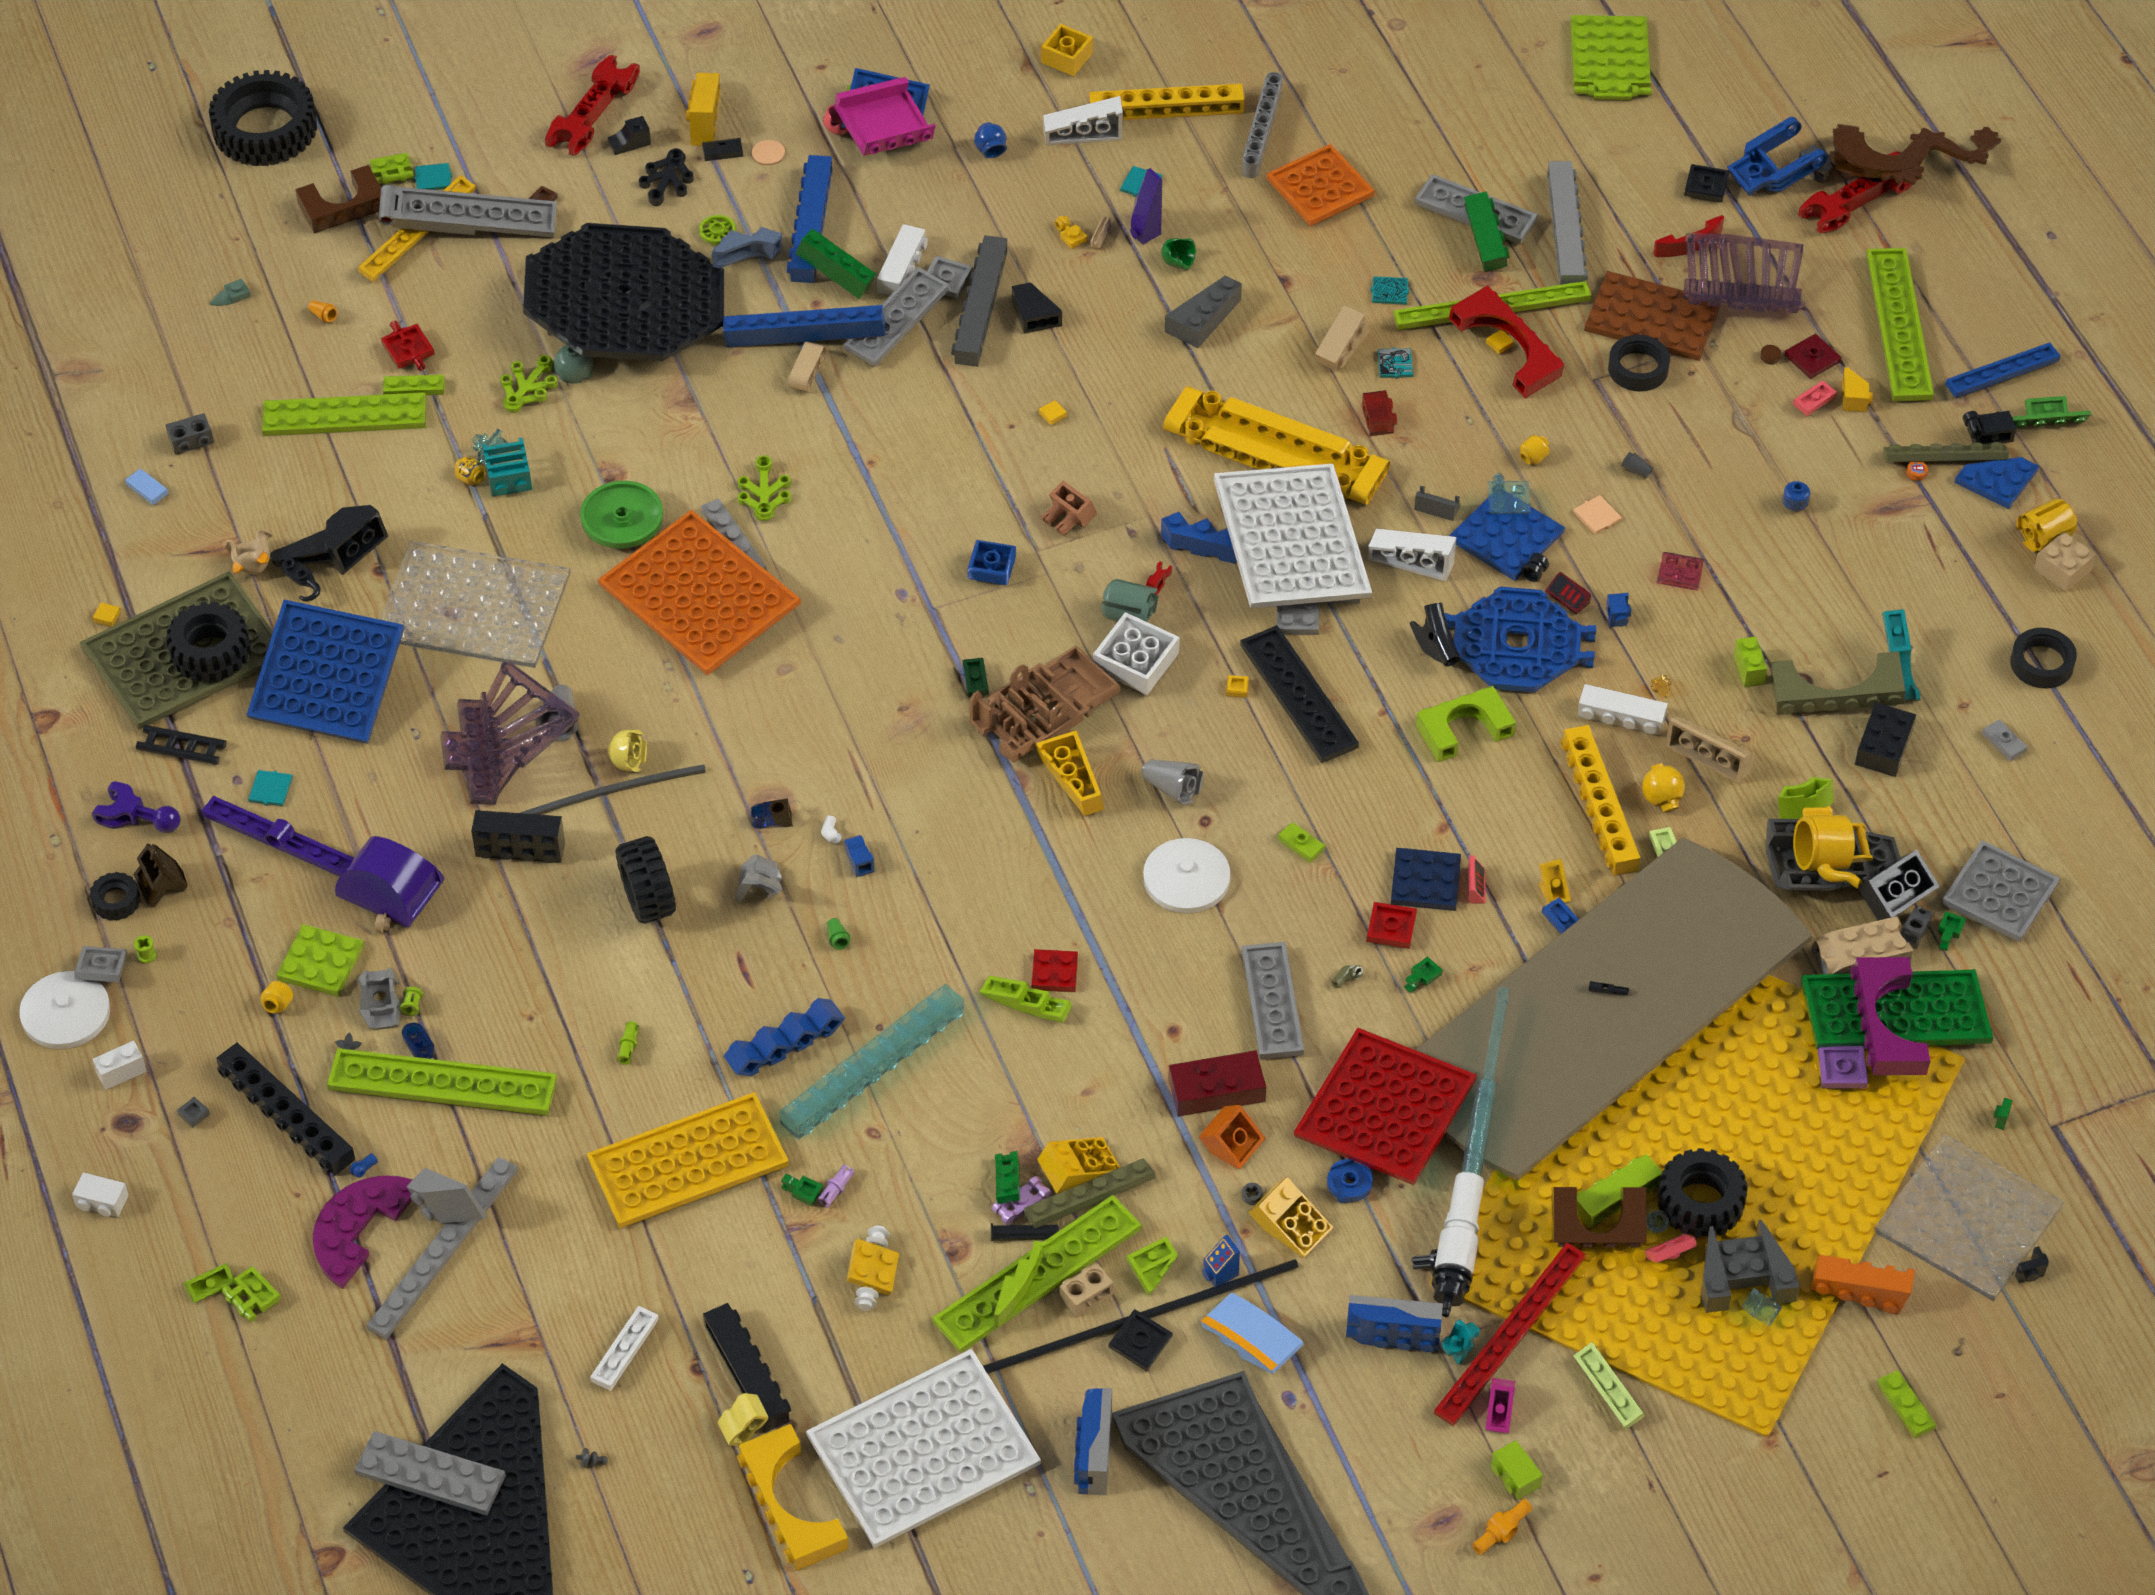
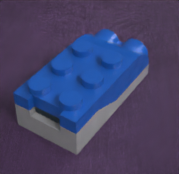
(1394, 1323)
(1093, 1442)

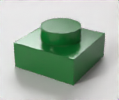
(2002, 1112)

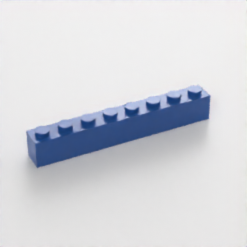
(810, 213)
(804, 326)

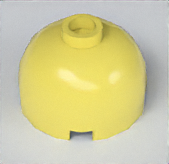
(628, 750)

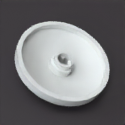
(1186, 875)
(64, 1010)

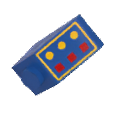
(1222, 1262)

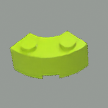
(1810, 794)

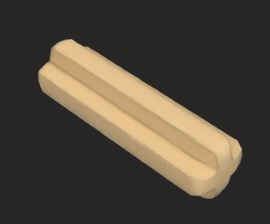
(1100, 232)

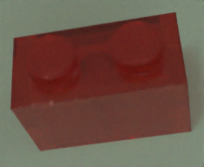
(1378, 413)

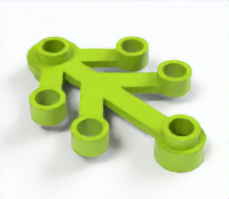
(514, 401)
(764, 510)

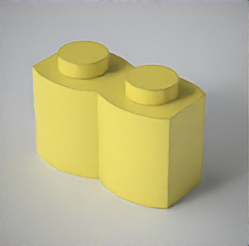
(742, 1419)

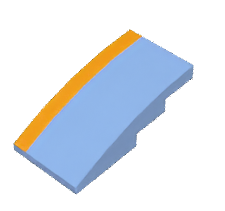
(1252, 1333)

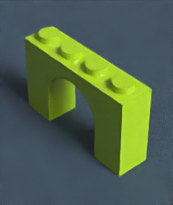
(1482, 705)

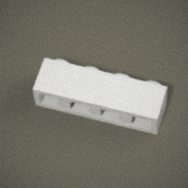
(901, 258)
(1622, 709)

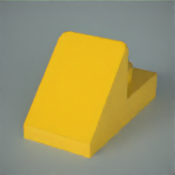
(1554, 881)

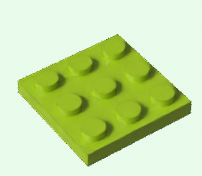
(320, 960)

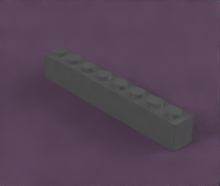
(980, 301)

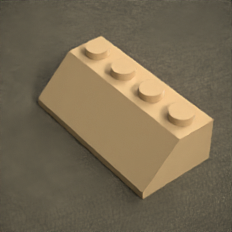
(1709, 749)

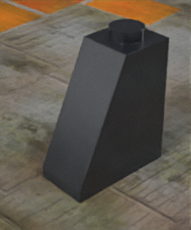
(1034, 308)

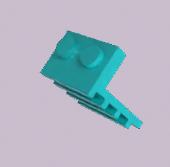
(508, 476)

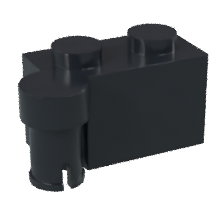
(1990, 427)

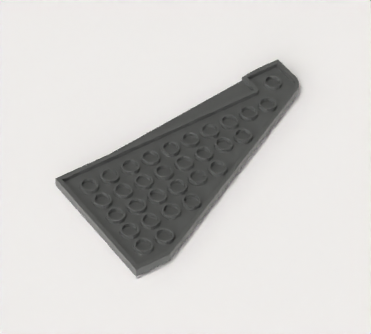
(1233, 1467)

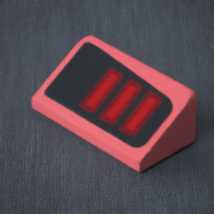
(1476, 881)

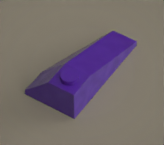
(1147, 209)

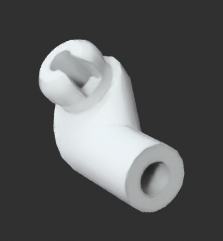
(829, 832)

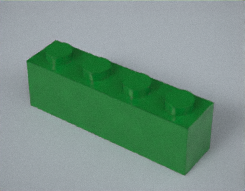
(1485, 231)
(835, 263)

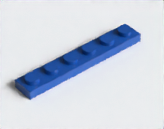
(2002, 370)

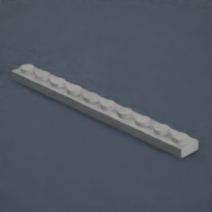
(439, 1253)

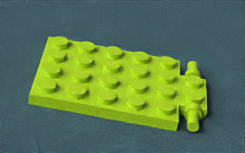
(1610, 56)

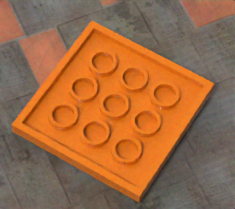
(1320, 184)

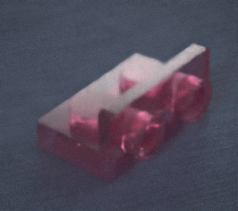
(1680, 571)

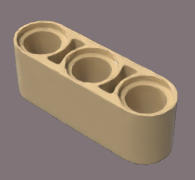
(807, 366)

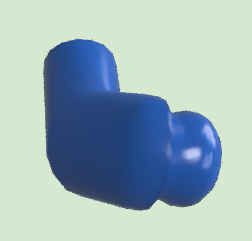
(360, 1167)

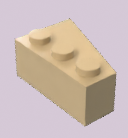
(1342, 338)

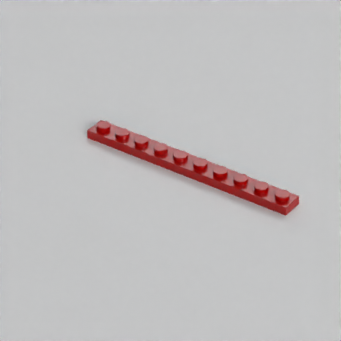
(1509, 1334)

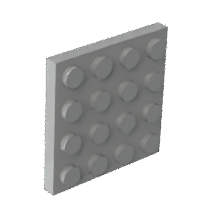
(2000, 891)

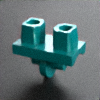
(1460, 1340)

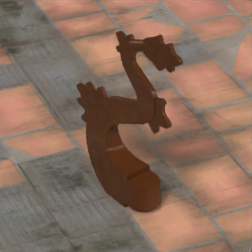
(1858, 159)

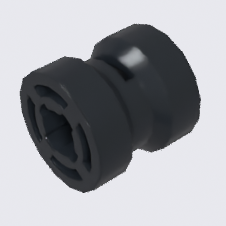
(1536, 565)

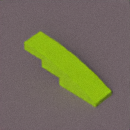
(1025, 999)
(1016, 1287)

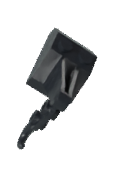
(344, 542)

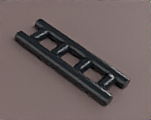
(188, 753)

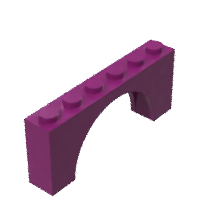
(1887, 1051)

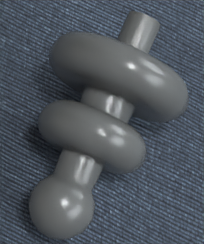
(593, 1458)

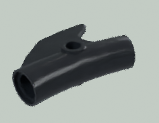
(1435, 636)

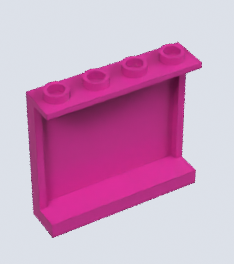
(882, 116)

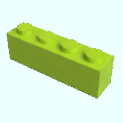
(1605, 1195)

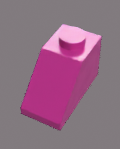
(1500, 1405)

